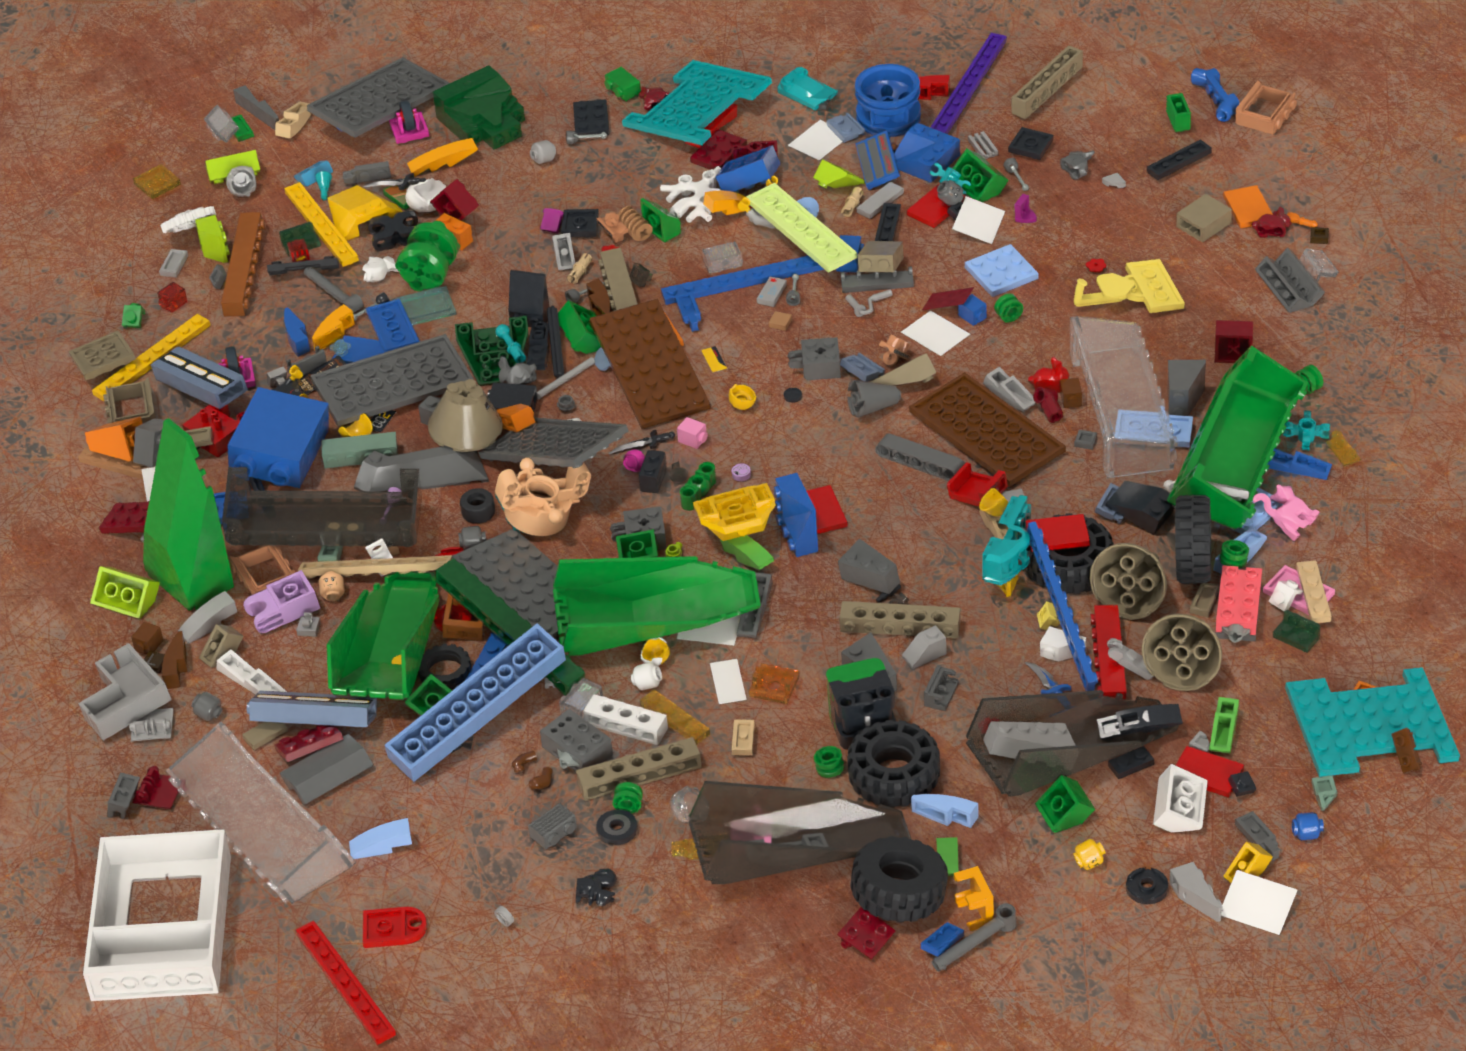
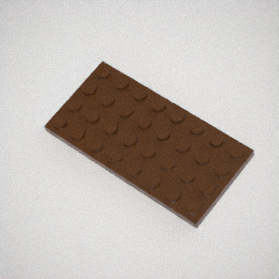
(649, 363)
(987, 428)

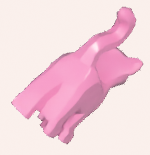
(1290, 515)

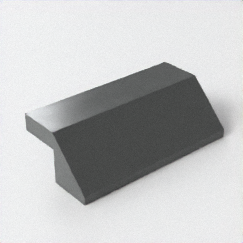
(1290, 281)
(326, 769)

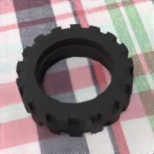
(442, 653)

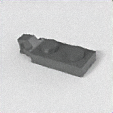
(367, 173)
(1258, 833)

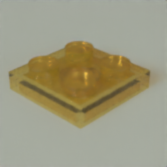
(156, 181)

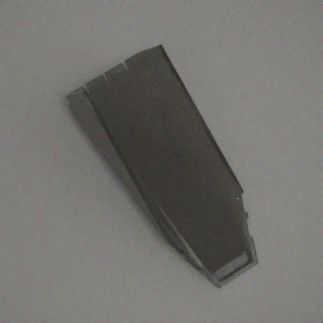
(1045, 765)
(735, 813)

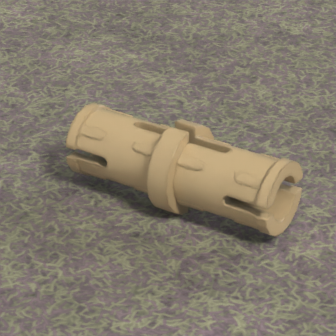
(852, 201)
(579, 268)

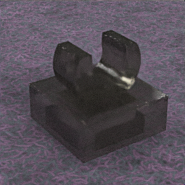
(640, 275)

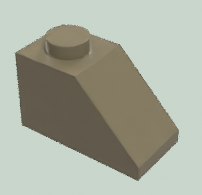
(220, 642)

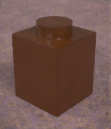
(1070, 392)
(147, 638)

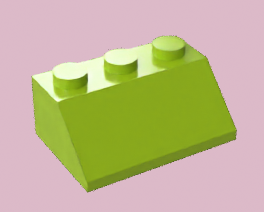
(220, 167)
(124, 592)

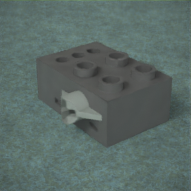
(575, 741)

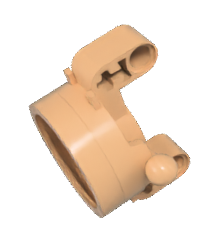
(536, 514)

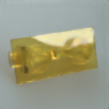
(1342, 449)

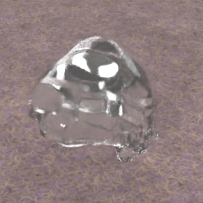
(683, 802)

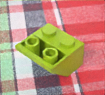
(212, 239)

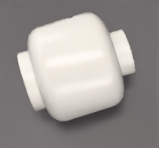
(646, 676)

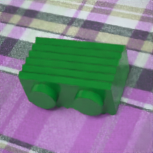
(622, 83)
(1178, 112)

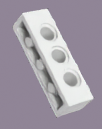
(626, 719)

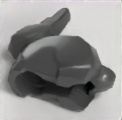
(1076, 163)
(519, 374)

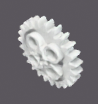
(186, 219)

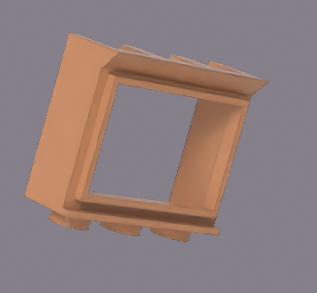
(1261, 122)
(242, 562)

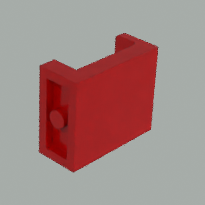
(972, 486)

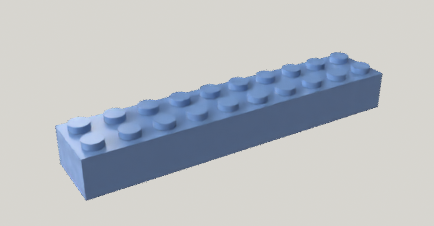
(475, 702)

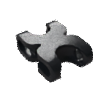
(392, 230)

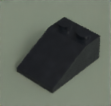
(528, 296)
(1142, 505)

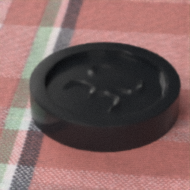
(792, 395)

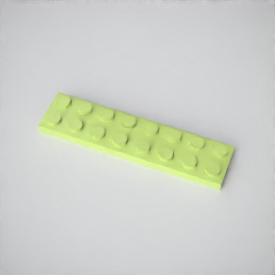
(802, 227)

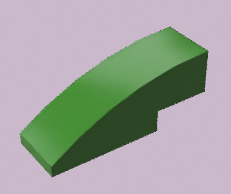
(748, 552)
(1224, 725)

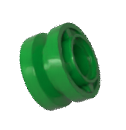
(1008, 308)
(1312, 376)
(1234, 553)
(829, 761)
(628, 797)

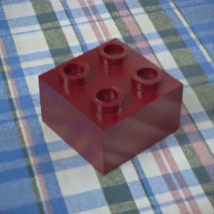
(455, 201)
(1232, 340)

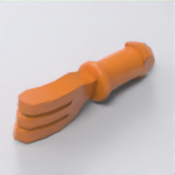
(1301, 221)

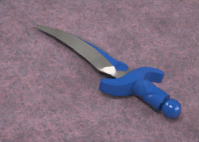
(1047, 680)

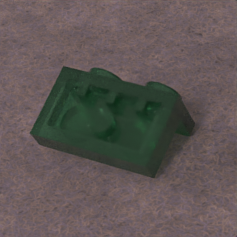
(303, 231)
(1297, 631)

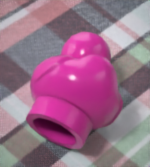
(633, 460)

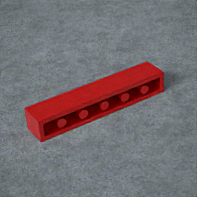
(1110, 673)

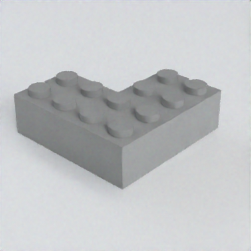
(129, 693)

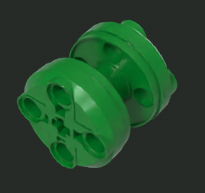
(427, 255)

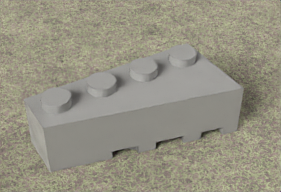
(1010, 737)

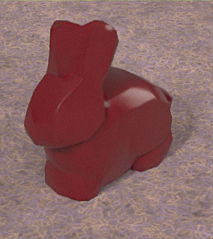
(652, 96)
(1273, 224)

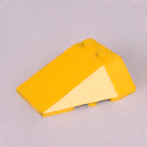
(356, 207)

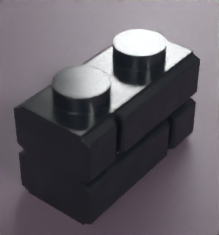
(652, 471)

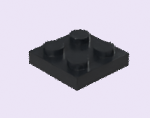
(1030, 143)
(580, 222)

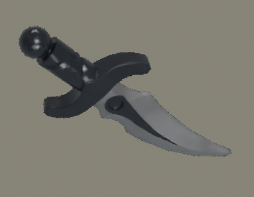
(404, 183)
(653, 439)

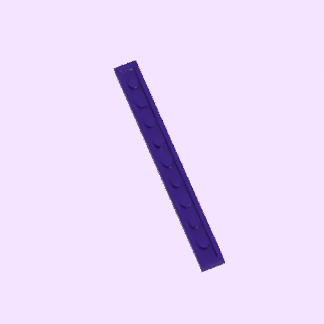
(969, 83)

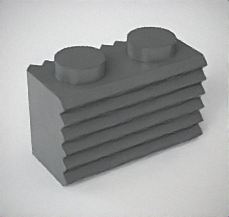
(552, 826)

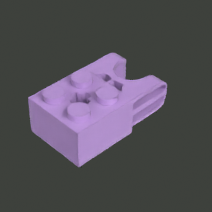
(282, 602)

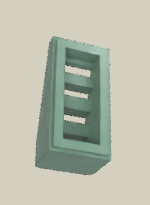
(330, 553)

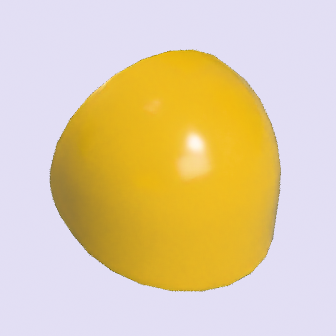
(358, 428)
(993, 503)

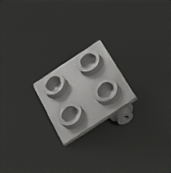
(153, 725)

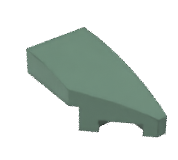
(1324, 790)

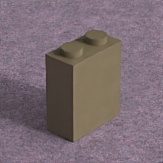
(1204, 218)
(880, 256)

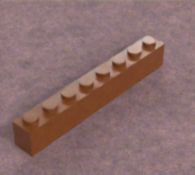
(242, 264)

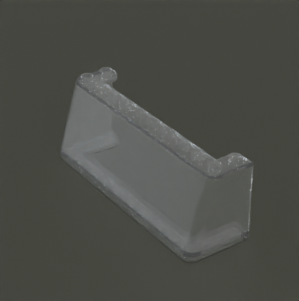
(1123, 396)
(258, 816)

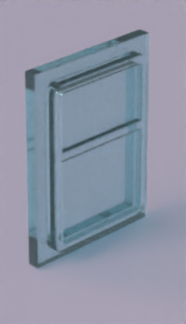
(428, 305)

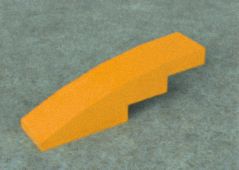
(449, 154)

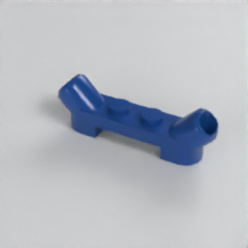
(1211, 81)

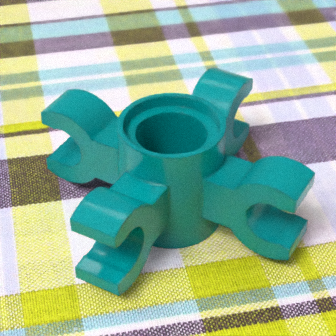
(949, 174)
(1307, 430)

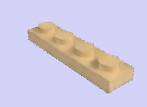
(1313, 591)

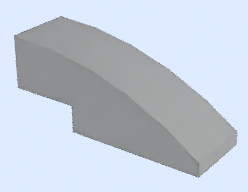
(1009, 389)
(207, 616)

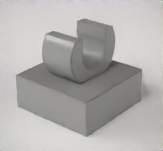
(276, 377)
(308, 625)

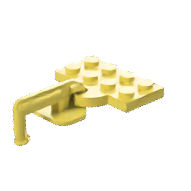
(1145, 283)

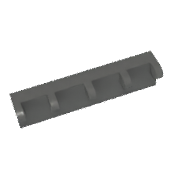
(877, 281)

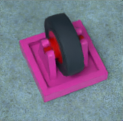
(408, 124)
(239, 365)

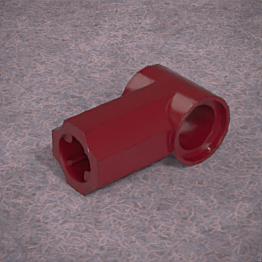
(1049, 402)

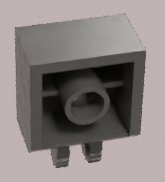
(817, 358)
(147, 442)
(639, 521)

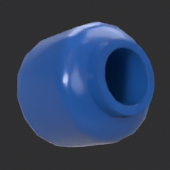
(1307, 826)

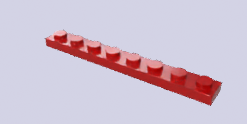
(345, 982)

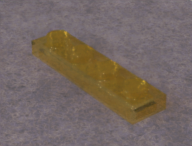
(676, 717)

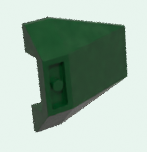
(484, 348)

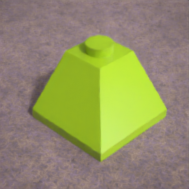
(835, 176)

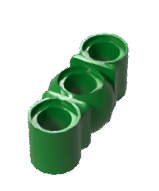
(698, 485)

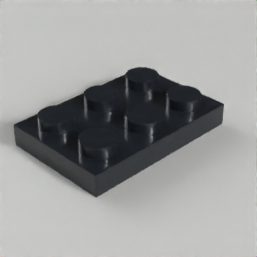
(591, 117)

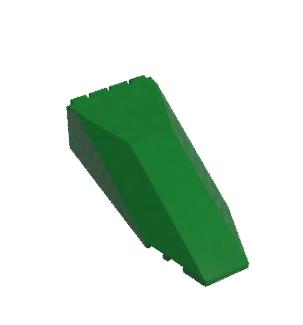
(183, 525)
(644, 598)
(376, 629)

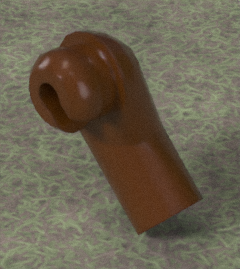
(522, 759)

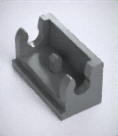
(309, 363)
(940, 688)
(122, 794)

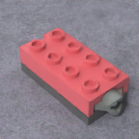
(1238, 603)

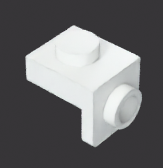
(1285, 594)

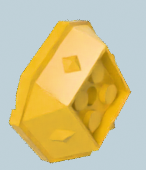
(736, 511)

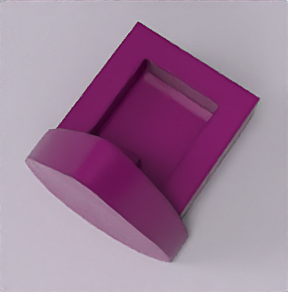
(1023, 212)
(551, 220)

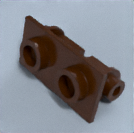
(1405, 747)

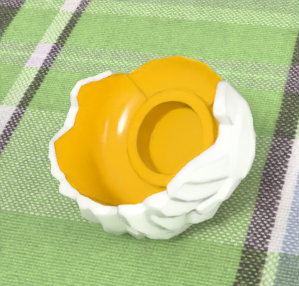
(655, 651)

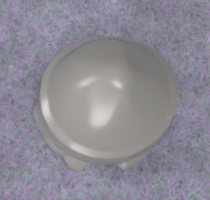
(241, 181)

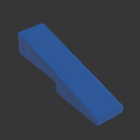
(1300, 464)

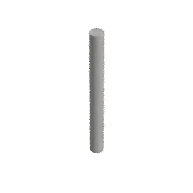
(561, 380)

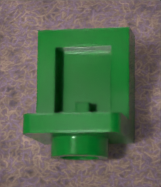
(132, 315)

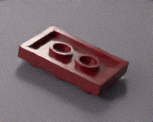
(717, 150)
(125, 518)
(307, 741)

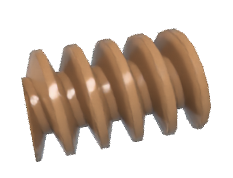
(637, 226)

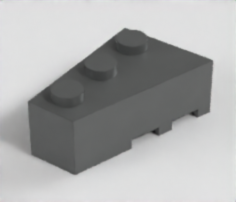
(868, 568)
(866, 649)

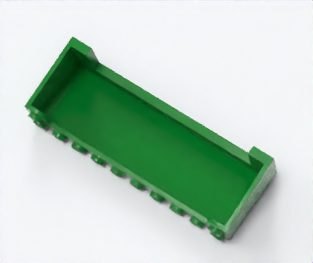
(1239, 435)

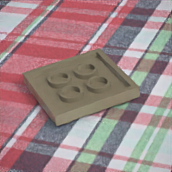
(102, 355)

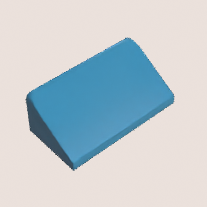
(308, 175)

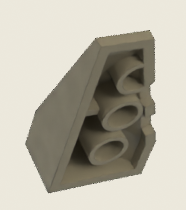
(910, 372)

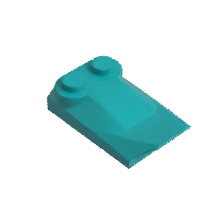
(805, 89)

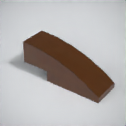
(598, 297)
(174, 661)

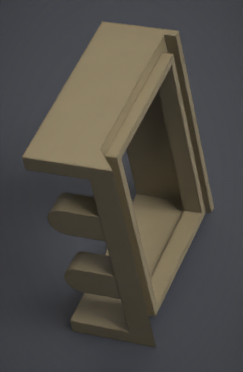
(126, 392)

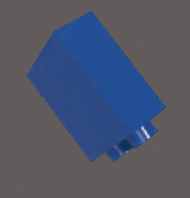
(279, 437)

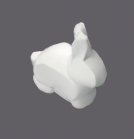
(377, 268)

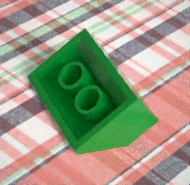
(984, 178)
(577, 327)

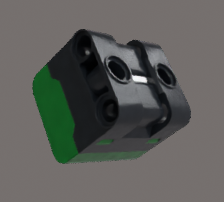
(858, 698)

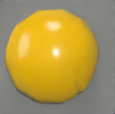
(741, 397)

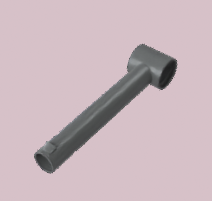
(353, 302)
(1004, 921)

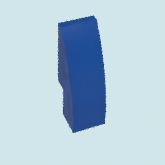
(296, 333)

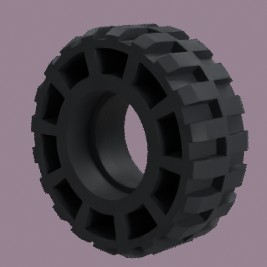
(1193, 539)
(1074, 570)
(888, 742)
(897, 899)

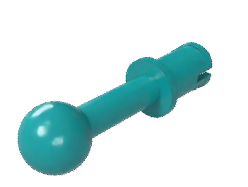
(513, 348)

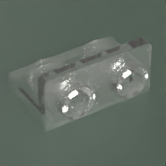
(1318, 264)

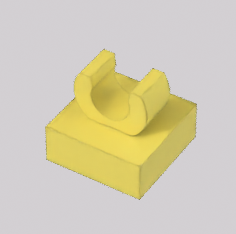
(1047, 616)

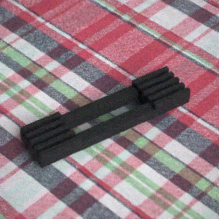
(278, 267)

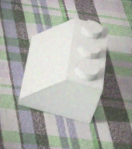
(1180, 800)

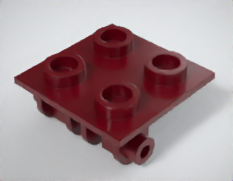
(156, 790)
(865, 933)

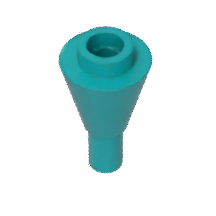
(323, 180)

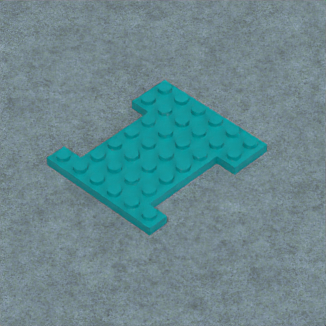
(697, 101)
(1361, 721)

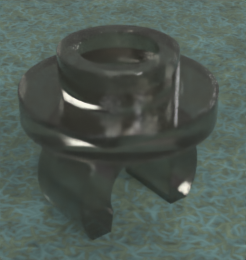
(678, 473)
(900, 599)

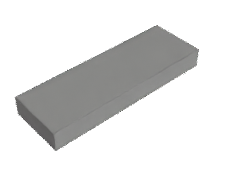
(875, 203)

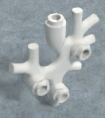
(686, 187)

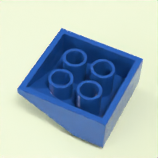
(923, 148)
(748, 170)
(796, 515)

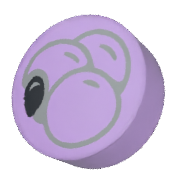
(741, 472)

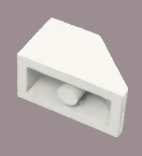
(1055, 646)

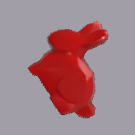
(1049, 377)

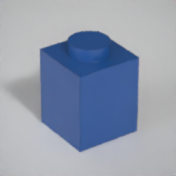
(973, 310)

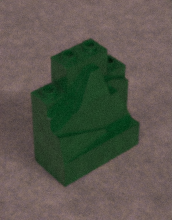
(480, 108)

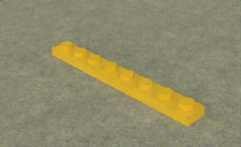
(322, 225)
(143, 362)

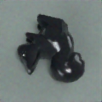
(593, 885)

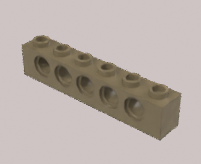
(1047, 82)
(898, 618)
(639, 768)

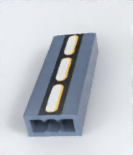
(199, 377)
(312, 708)

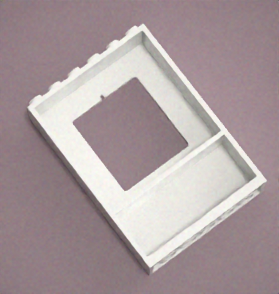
(157, 957)

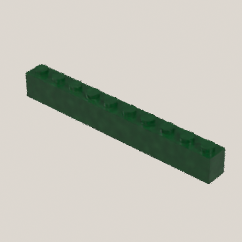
(498, 616)

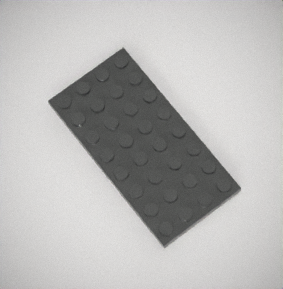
(376, 97)
(390, 379)
(555, 442)
(517, 575)

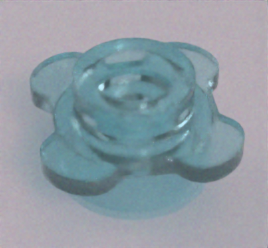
(340, 347)

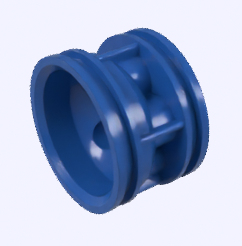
(887, 99)

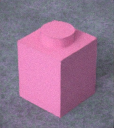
(691, 433)

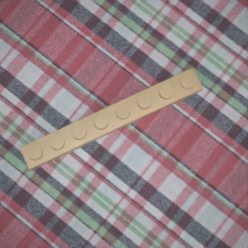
(370, 566)

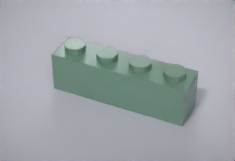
(355, 449)

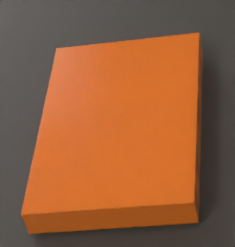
(1246, 205)

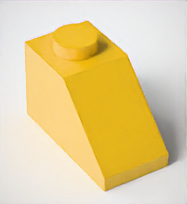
(1250, 859)

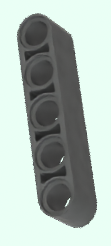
(918, 456)

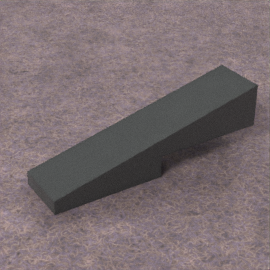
(259, 109)
(751, 621)

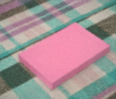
(1288, 573)

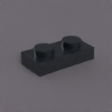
(1131, 762)

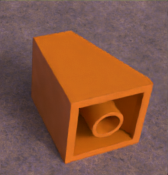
(114, 438)

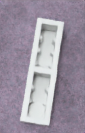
(245, 675)

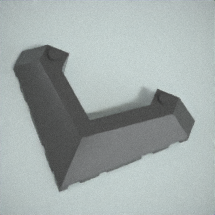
(436, 465)

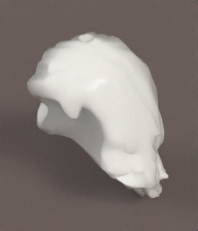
(420, 195)

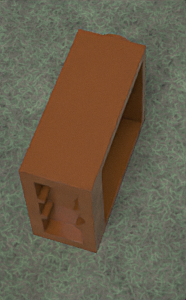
(454, 628)

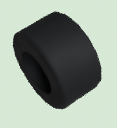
(477, 505)

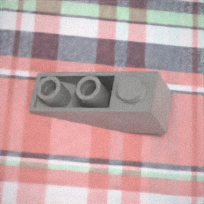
(1192, 888)

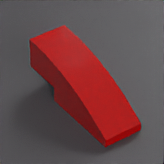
(934, 86)

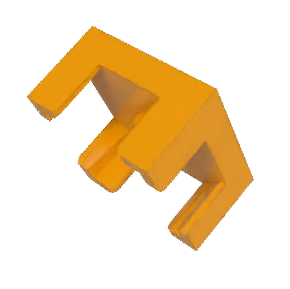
(977, 897)

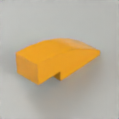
(723, 201)
(333, 327)

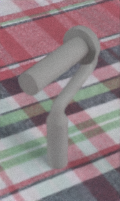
(860, 310)

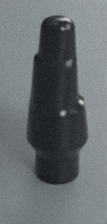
(883, 596)

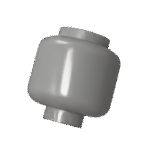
(543, 151)

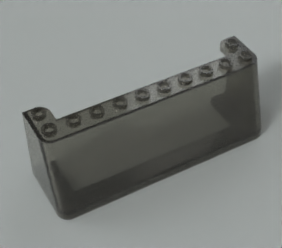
(321, 516)

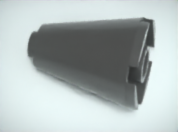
(871, 397)

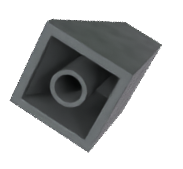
(1185, 385)

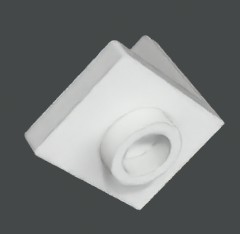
(381, 553)

